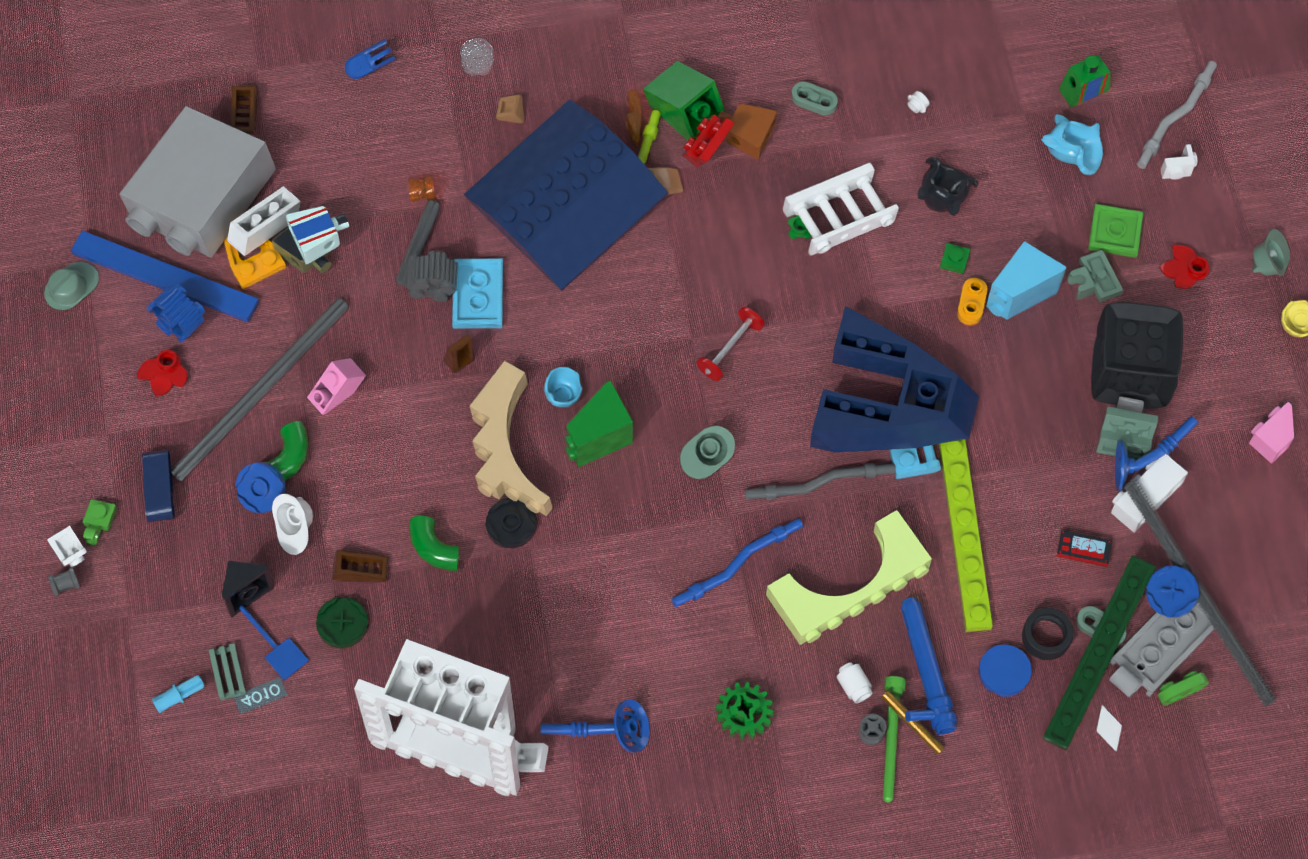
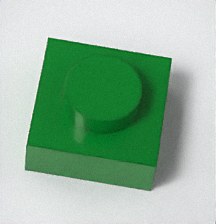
(955, 258)

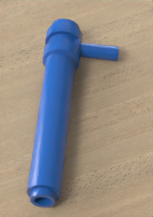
(938, 703)

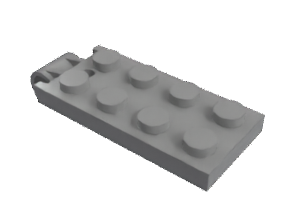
(1159, 650)

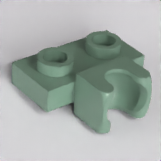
(1095, 277)

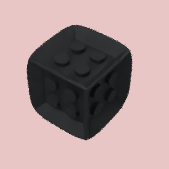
(1137, 354)

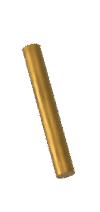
(916, 726)

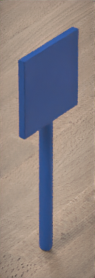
(284, 658)

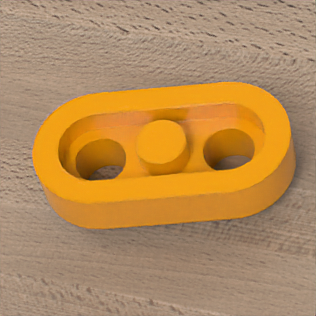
(972, 299)

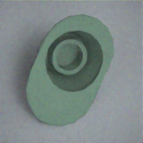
(1271, 255)
(70, 285)
(707, 452)

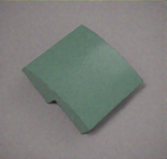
(1129, 426)

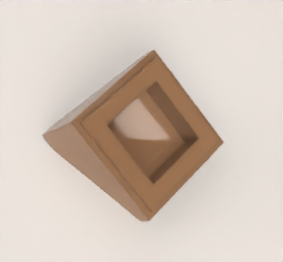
(511, 109)

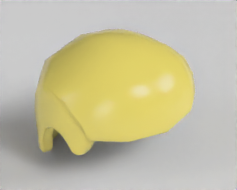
(1295, 318)

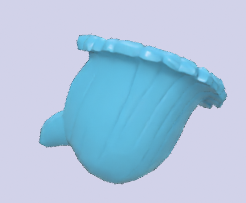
(1075, 144)

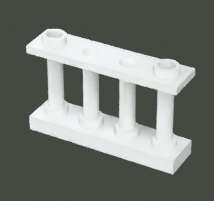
(839, 187)

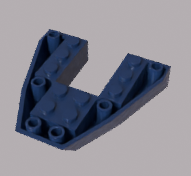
(931, 407)

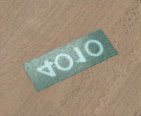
(260, 695)

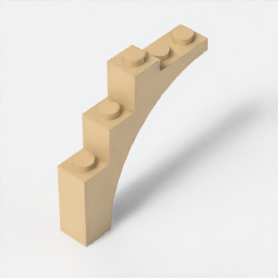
(494, 412)

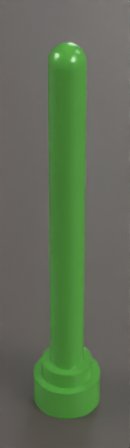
(896, 686)

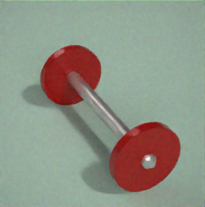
(750, 319)

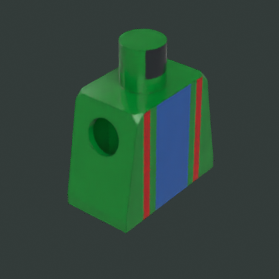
(1085, 80)

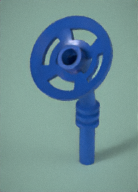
(1127, 465)
(620, 727)

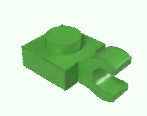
(97, 518)

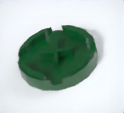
(342, 622)

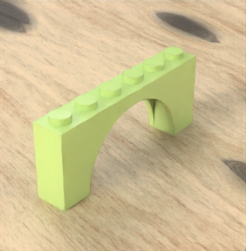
(812, 613)

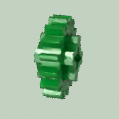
(754, 707)

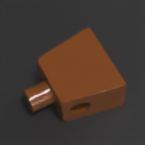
(751, 128)

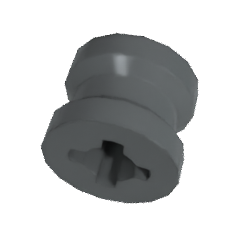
(875, 724)

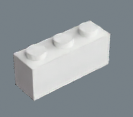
(262, 221)
(1158, 482)

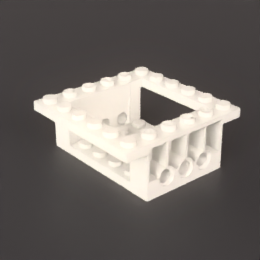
(450, 719)

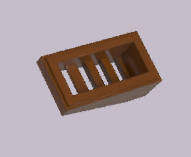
(243, 91)
(459, 354)
(359, 576)

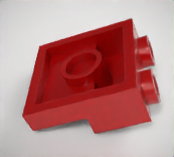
(710, 135)

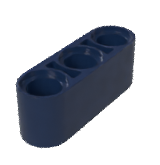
(158, 486)

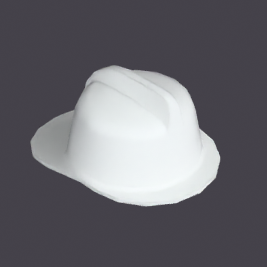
(292, 522)

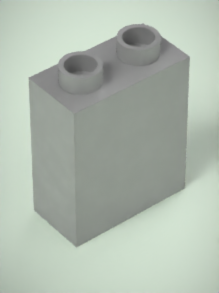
(196, 183)

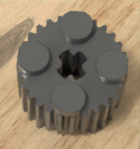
(431, 276)

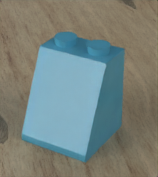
(1025, 282)

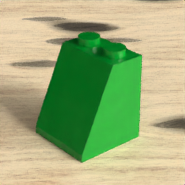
(684, 98)
(599, 427)

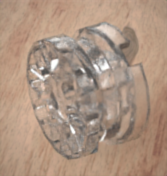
(477, 57)

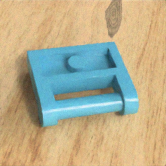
(908, 463)

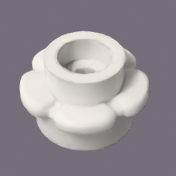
(918, 102)

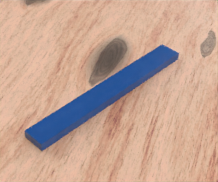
(163, 275)

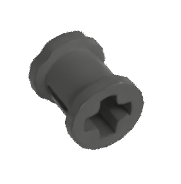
(64, 581)

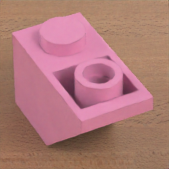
(336, 385)
(1275, 435)

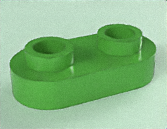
(1191, 683)

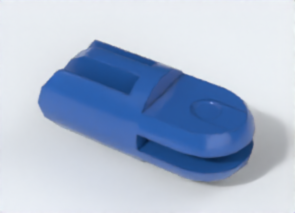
(363, 62)

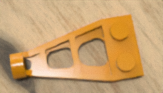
(256, 267)

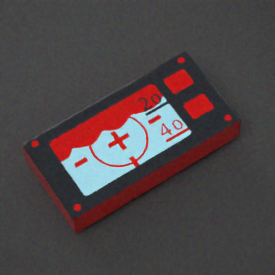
(1084, 548)

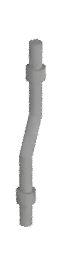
(1152, 145)

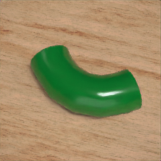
(294, 449)
(430, 547)

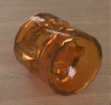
(421, 189)

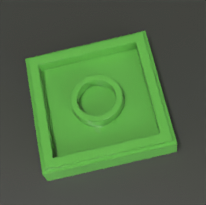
(1115, 230)

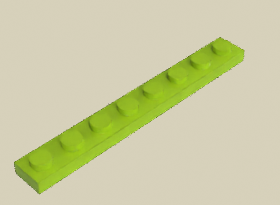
(965, 536)

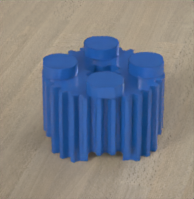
(176, 312)

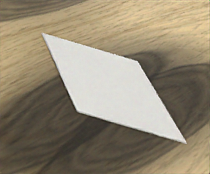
(1109, 728)

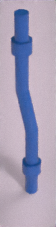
(697, 590)

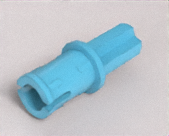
(177, 693)

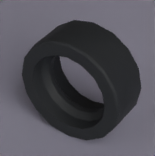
(1054, 616)

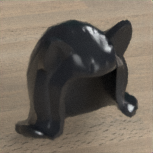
(944, 187)

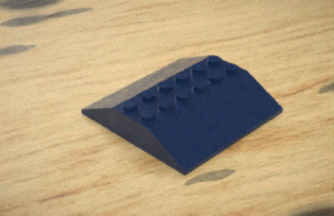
(567, 193)

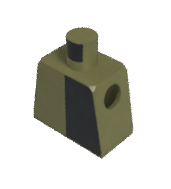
(287, 248)

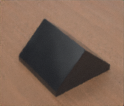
(244, 585)

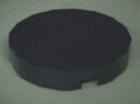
(510, 523)

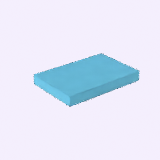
(478, 294)

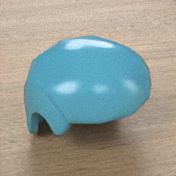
(563, 387)

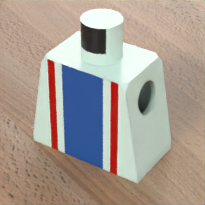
(315, 231)

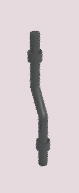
(868, 470)

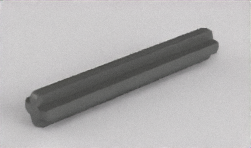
(419, 238)

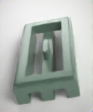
(222, 651)

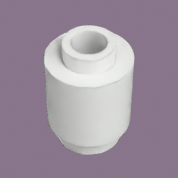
(854, 682)

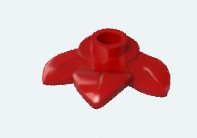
(1182, 267)
(163, 376)

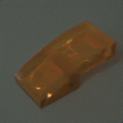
(634, 119)

